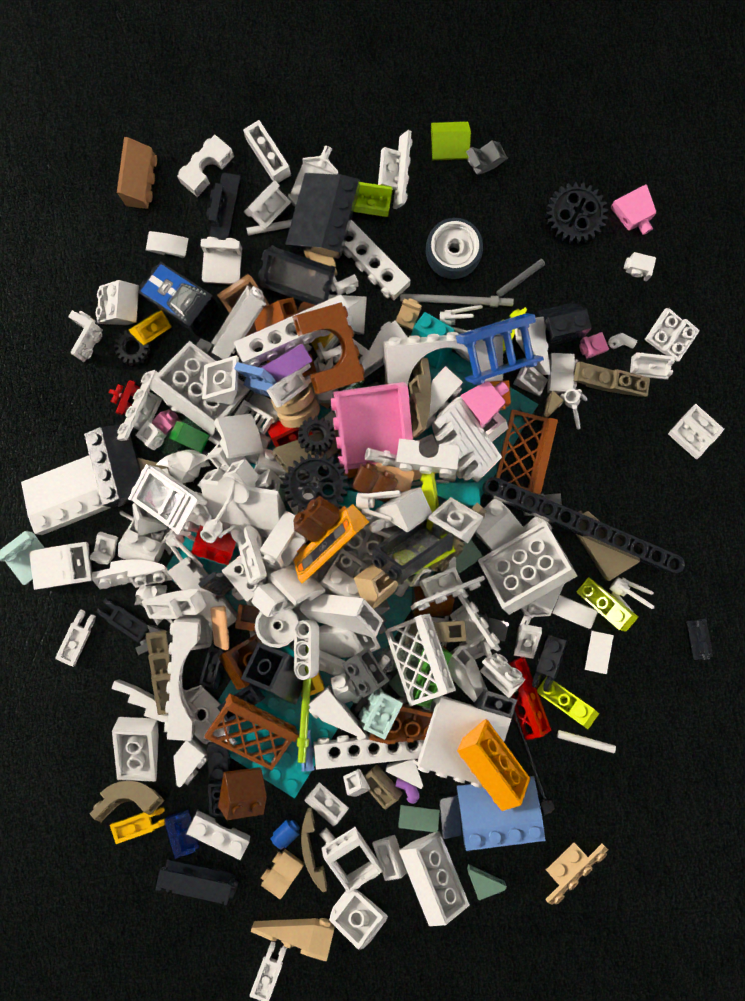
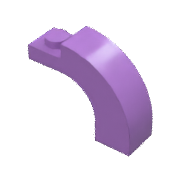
(288, 362)

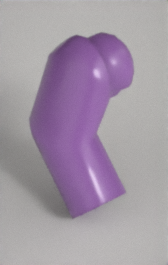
(411, 790)

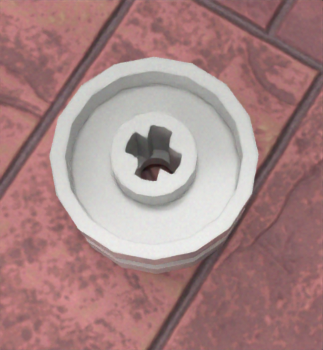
(276, 637)

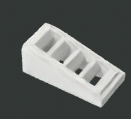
(245, 409)

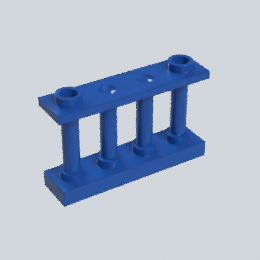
(487, 334)

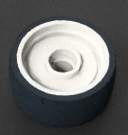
(454, 234)

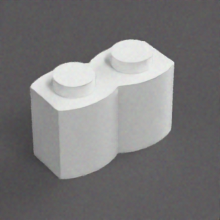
(561, 373)

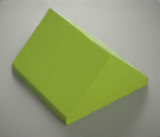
(450, 140)

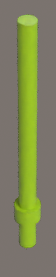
(302, 740)

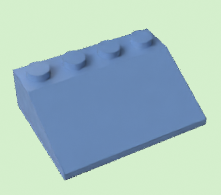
(490, 827)

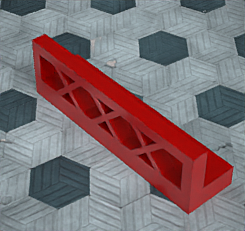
(530, 700)

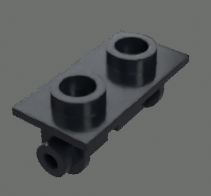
(700, 639)

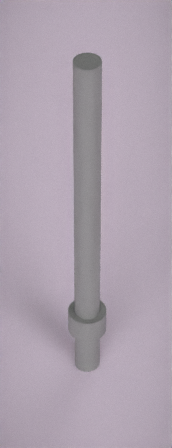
(493, 301)

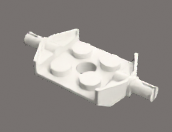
(316, 164)
(542, 606)
(200, 699)

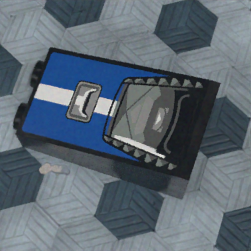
(178, 297)

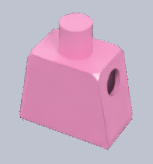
(635, 209)
(485, 401)

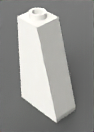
(344, 613)

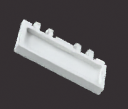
(470, 436)

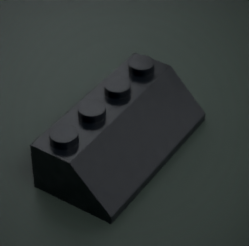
(113, 465)

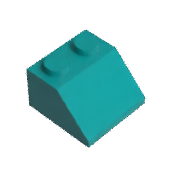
(430, 325)

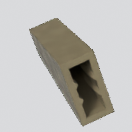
(292, 451)
(608, 561)

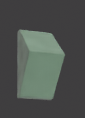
(484, 883)

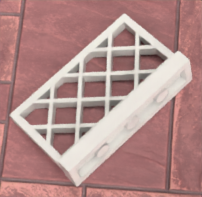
(432, 650)

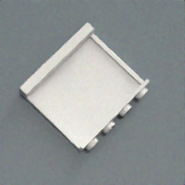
(447, 727)

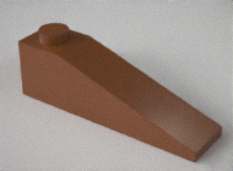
(408, 726)

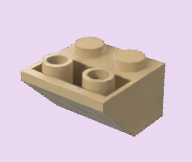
(375, 585)

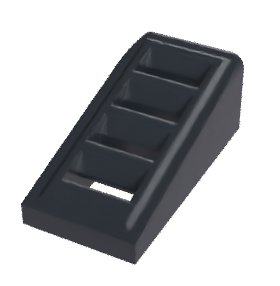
(217, 584)

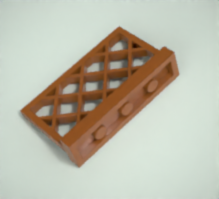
(542, 452)
(264, 721)

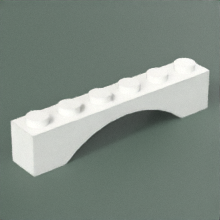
(180, 716)

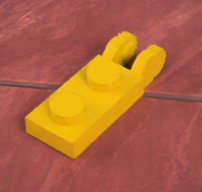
(136, 826)

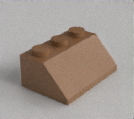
(136, 174)

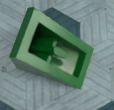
(189, 436)

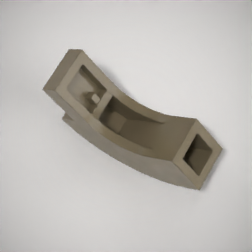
(123, 792)

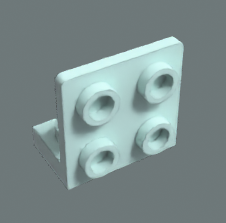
(17, 555)
(379, 713)

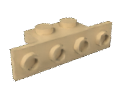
(570, 868)

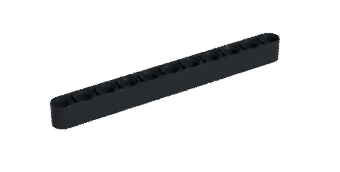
(593, 525)

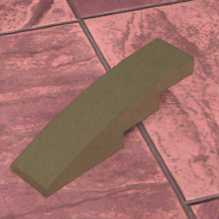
(420, 397)
(159, 660)

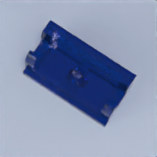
(177, 828)

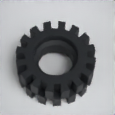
(127, 358)
(316, 446)

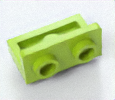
(373, 199)

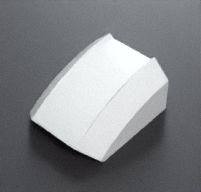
(357, 918)

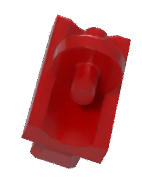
(129, 391)

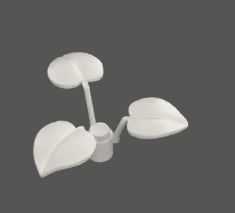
(234, 490)

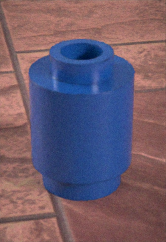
(285, 834)

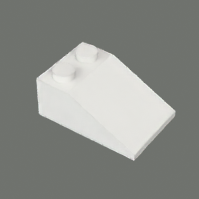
(375, 356)
(498, 526)
(335, 713)
(136, 748)

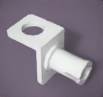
(413, 581)

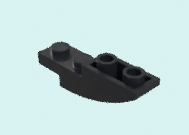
(218, 763)

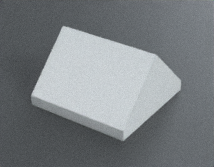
(220, 381)
(407, 510)
(456, 519)

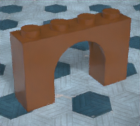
(275, 313)
(333, 319)

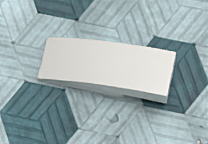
(174, 604)

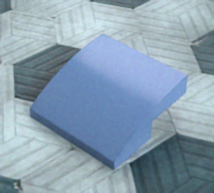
(256, 378)

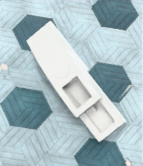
(127, 571)

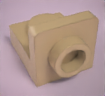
(408, 313)

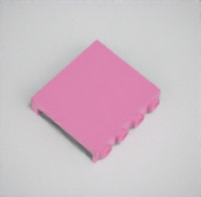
(370, 419)

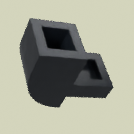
(249, 694)

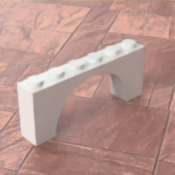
(403, 354)

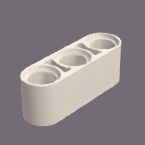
(301, 658)

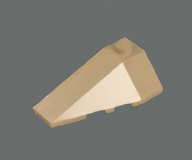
(310, 935)

